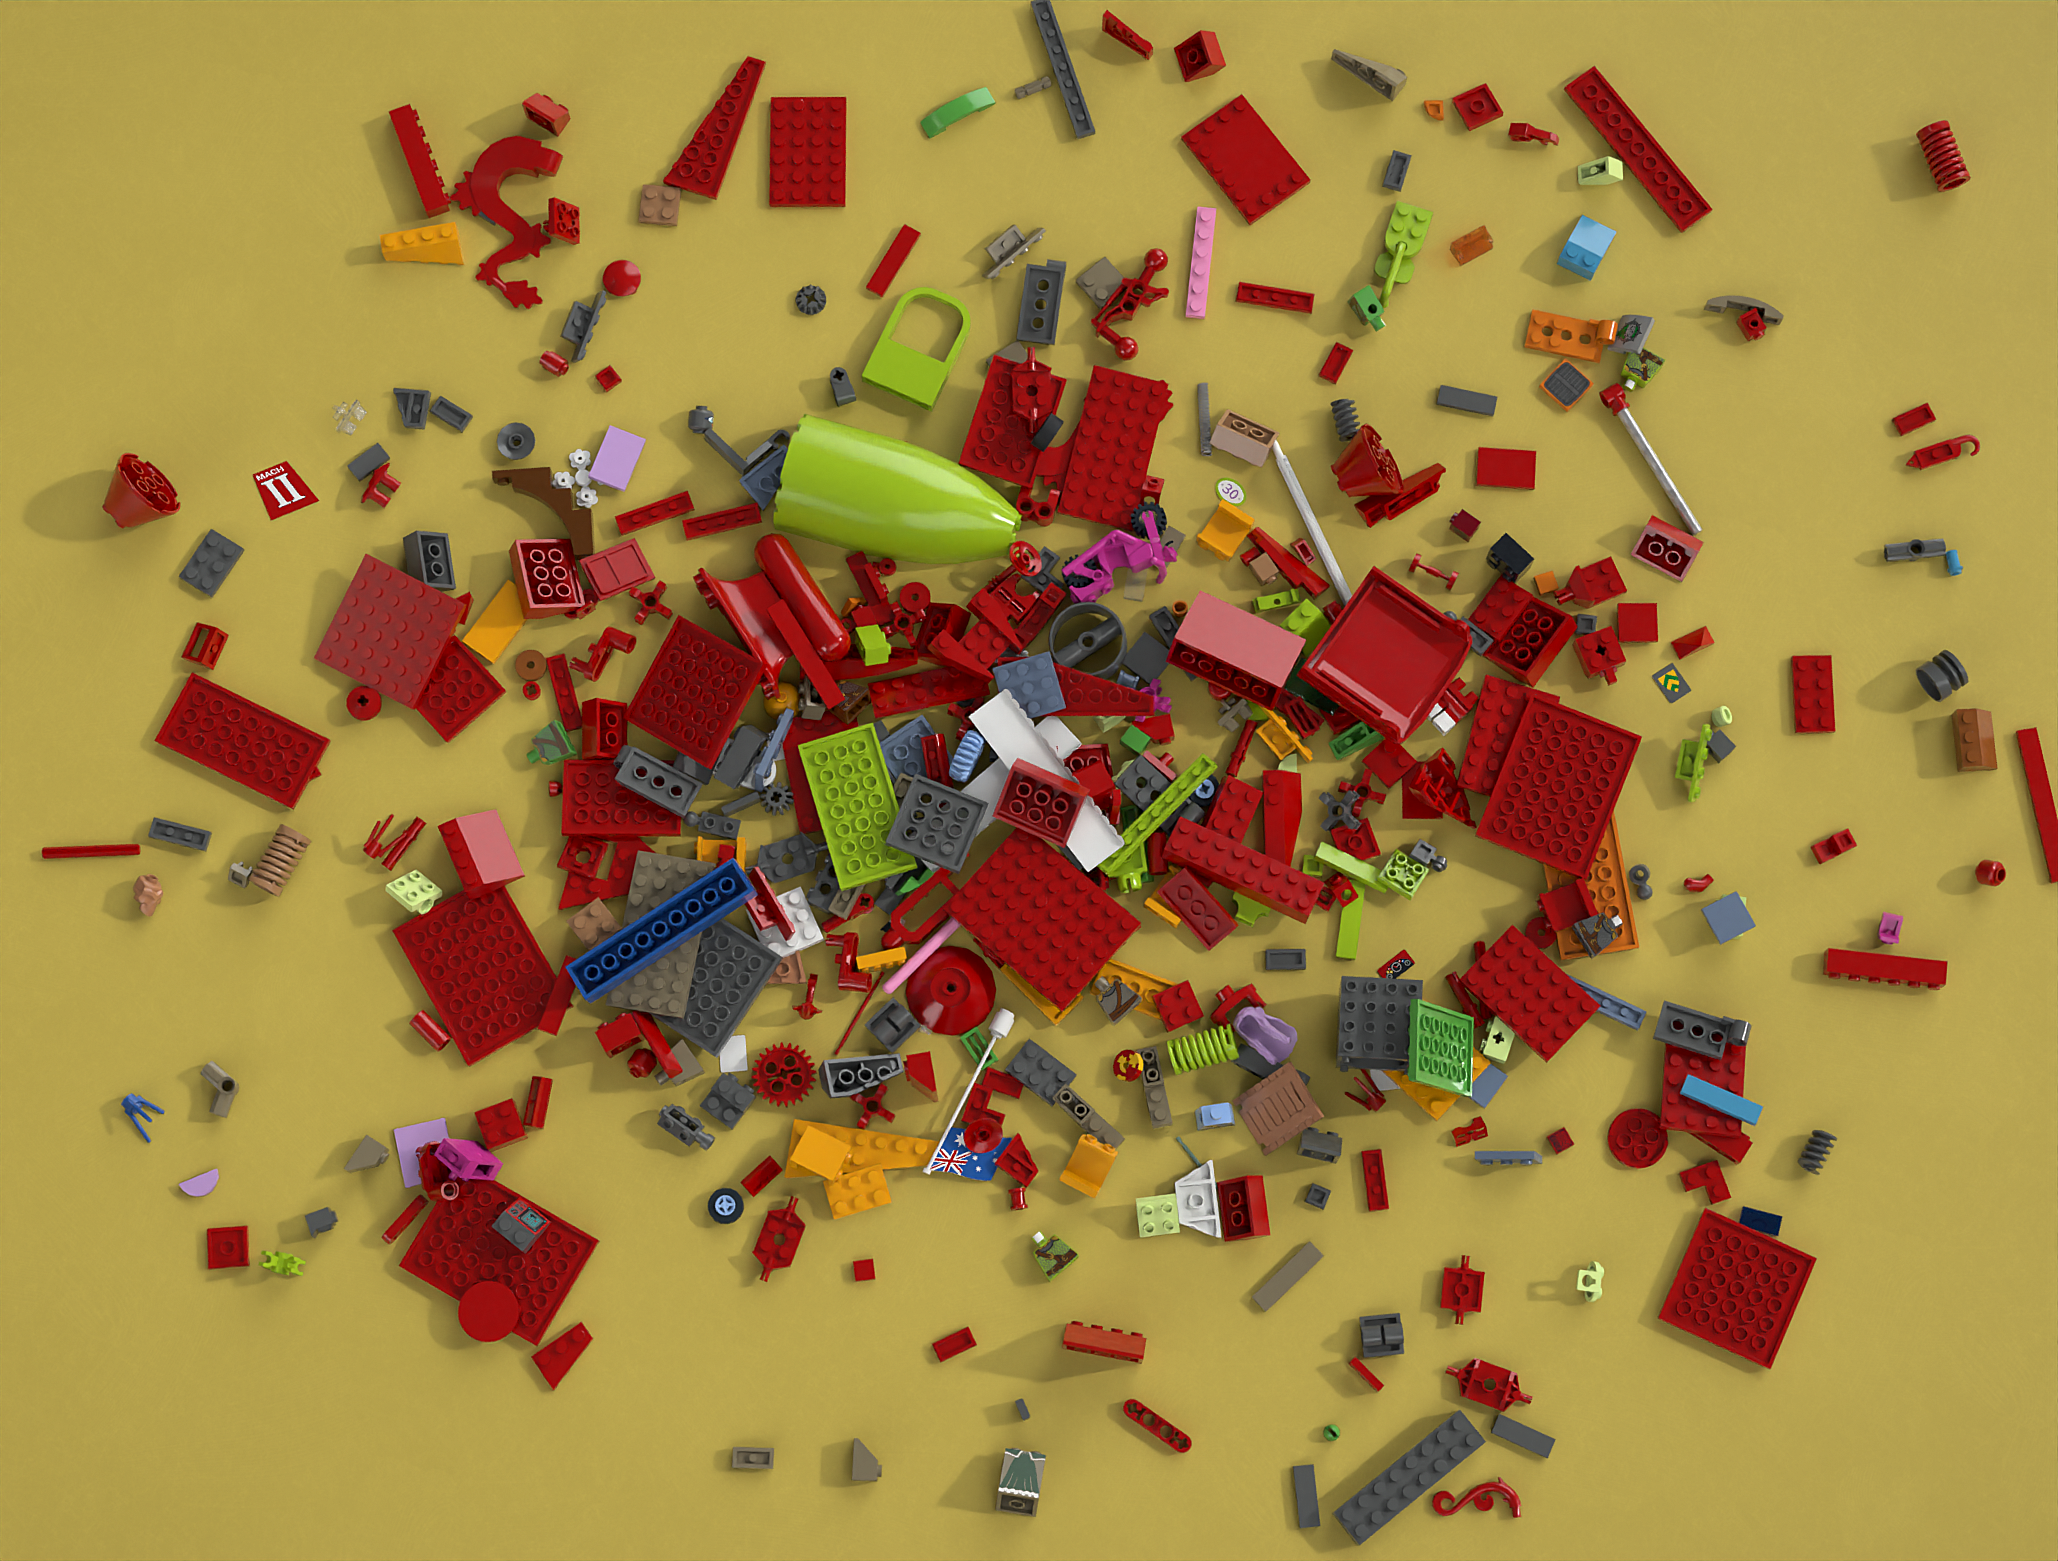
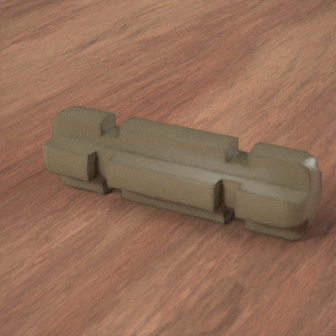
(1033, 87)

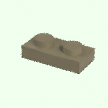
(753, 1457)

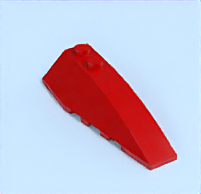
(853, 667)

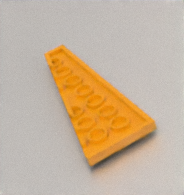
(867, 1148)

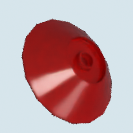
(956, 1010)

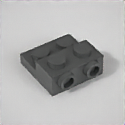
(728, 1100)

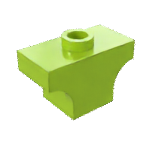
(1249, 909)

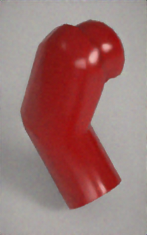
(1698, 885)

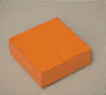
(1546, 583)

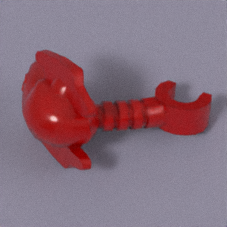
(807, 1009)

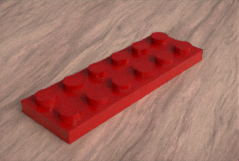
(924, 691)

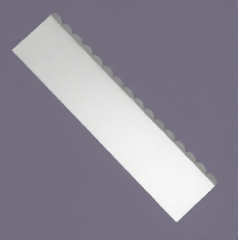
(1015, 737)
(991, 781)

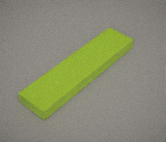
(1349, 866)
(1350, 923)

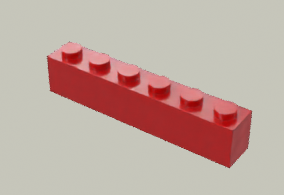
(419, 160)
(1885, 968)

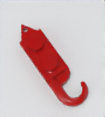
(1941, 452)

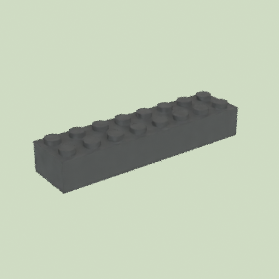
(1408, 1477)

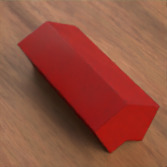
(538, 1102)

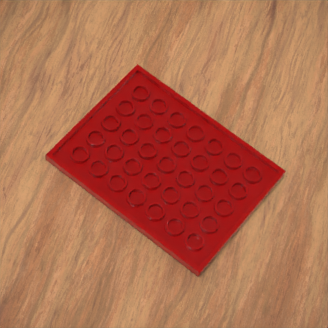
(1558, 786)
(1042, 917)
(480, 970)
(463, 1249)

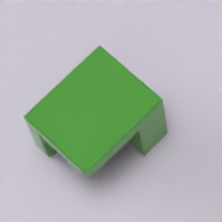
(1135, 740)

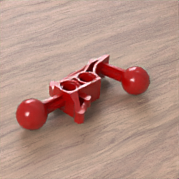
(1126, 347)

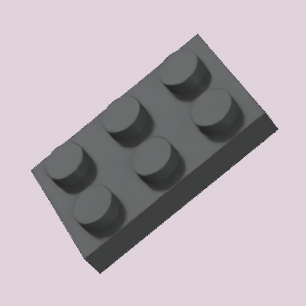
(211, 563)
(1040, 1071)

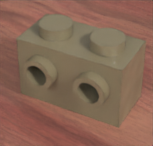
(810, 701)

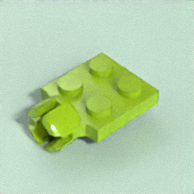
(1131, 871)

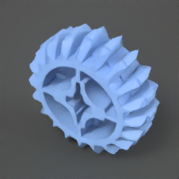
(967, 756)

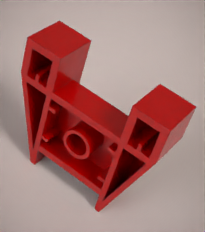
(982, 643)

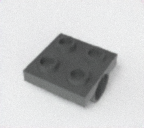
(892, 1025)
(1381, 1335)

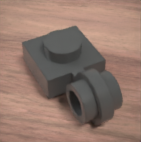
(1424, 853)

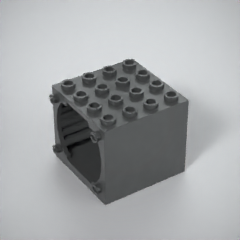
(1375, 1023)

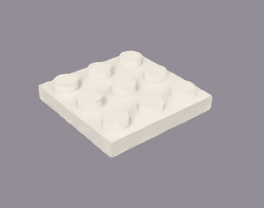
(799, 913)

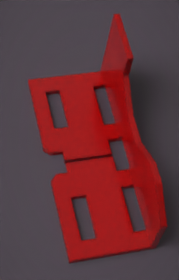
(1477, 1124)

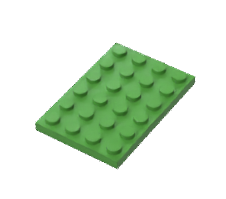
(1440, 1048)

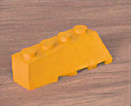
(424, 244)

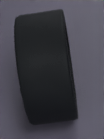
(1047, 432)

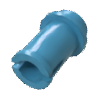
(1953, 563)

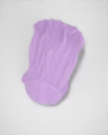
(1265, 1033)

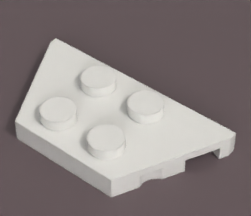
(1198, 1200)

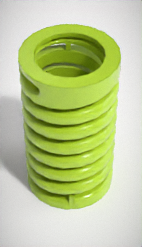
(1204, 1054)

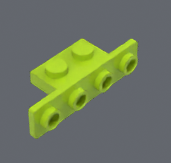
(1691, 761)

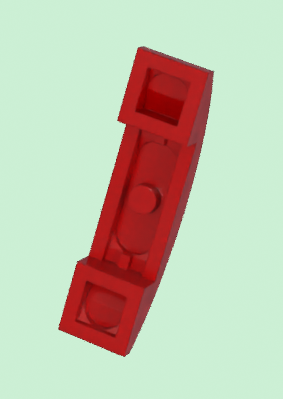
(1039, 615)

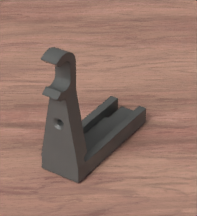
(734, 459)

